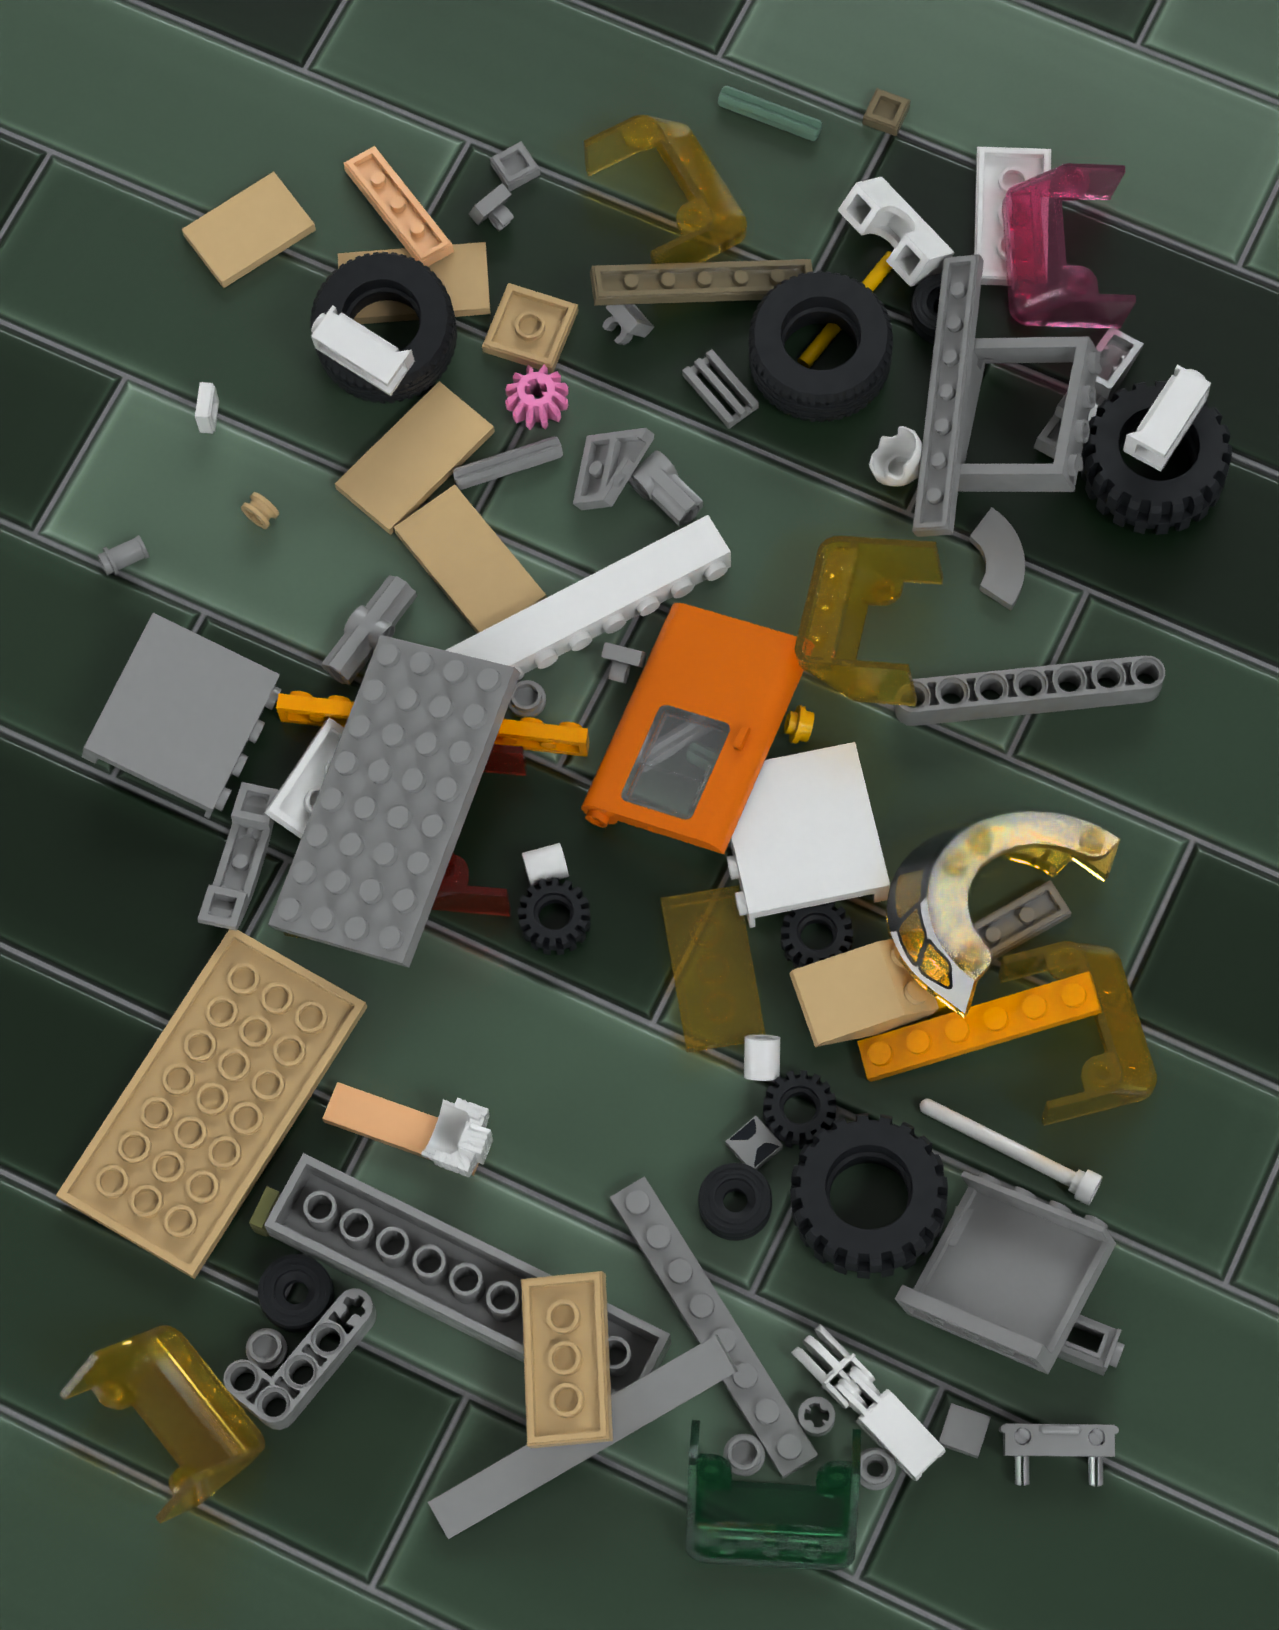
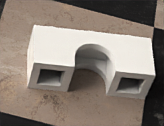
(881, 211)

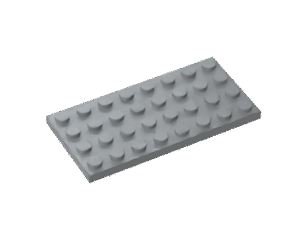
(394, 800)

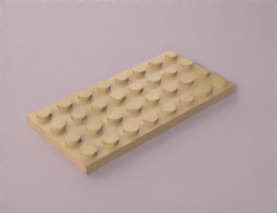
(212, 1102)

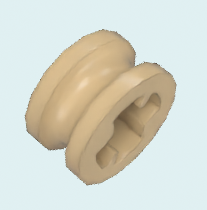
(260, 510)

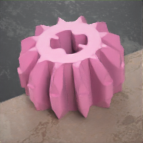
(551, 397)

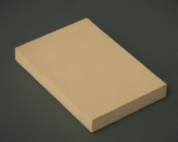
(248, 229)

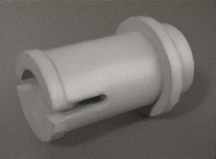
(122, 555)

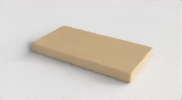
(461, 272)
(414, 457)
(468, 560)
(566, 1360)

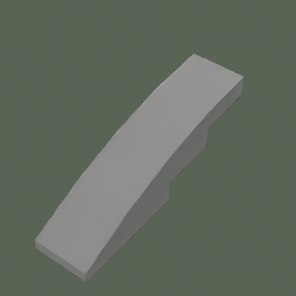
(1116, 359)

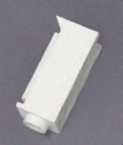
(361, 350)
(1168, 418)

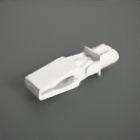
(885, 1419)

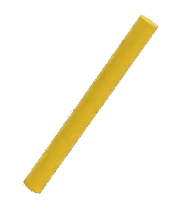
(831, 330)

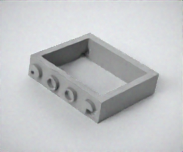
(1074, 427)

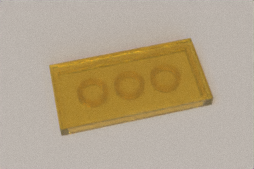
(712, 968)

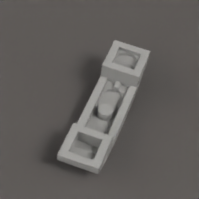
(241, 859)

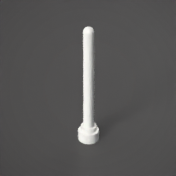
(1080, 1183)

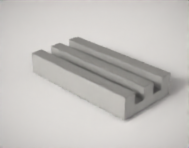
(733, 382)

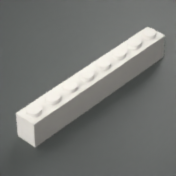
(603, 600)

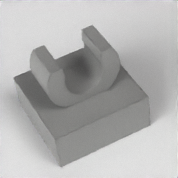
(493, 207)
(631, 322)
(622, 660)

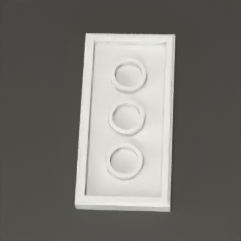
(995, 173)

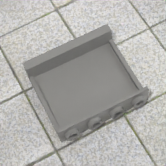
(183, 714)
(1013, 1273)

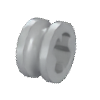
(824, 1407)

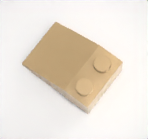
(860, 994)

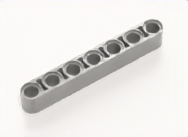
(1044, 679)

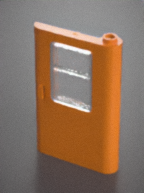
(696, 728)

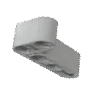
(306, 1354)

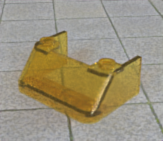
(711, 217)
(844, 582)
(1126, 1068)
(180, 1404)

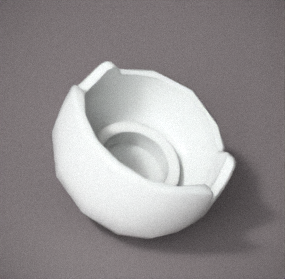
(897, 458)

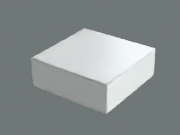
(207, 408)

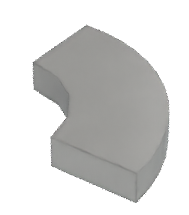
(1002, 558)

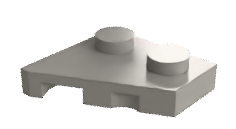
(608, 465)

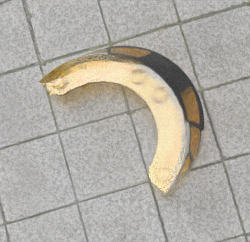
(931, 887)

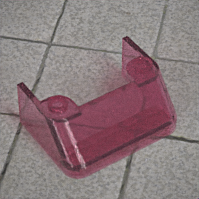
(1038, 278)

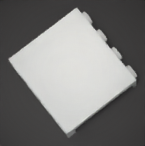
(807, 835)

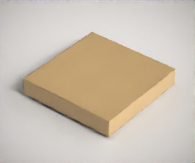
(530, 328)

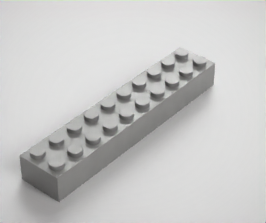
(433, 1265)

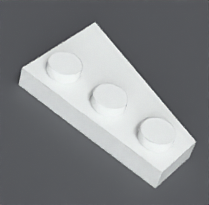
(300, 790)

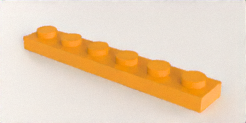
(981, 1028)

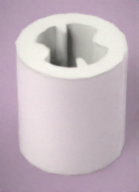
(545, 864)
(761, 1057)

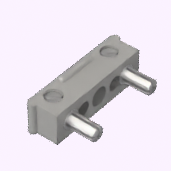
(1059, 1440)

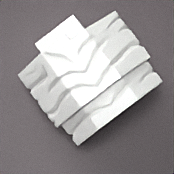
(460, 1137)

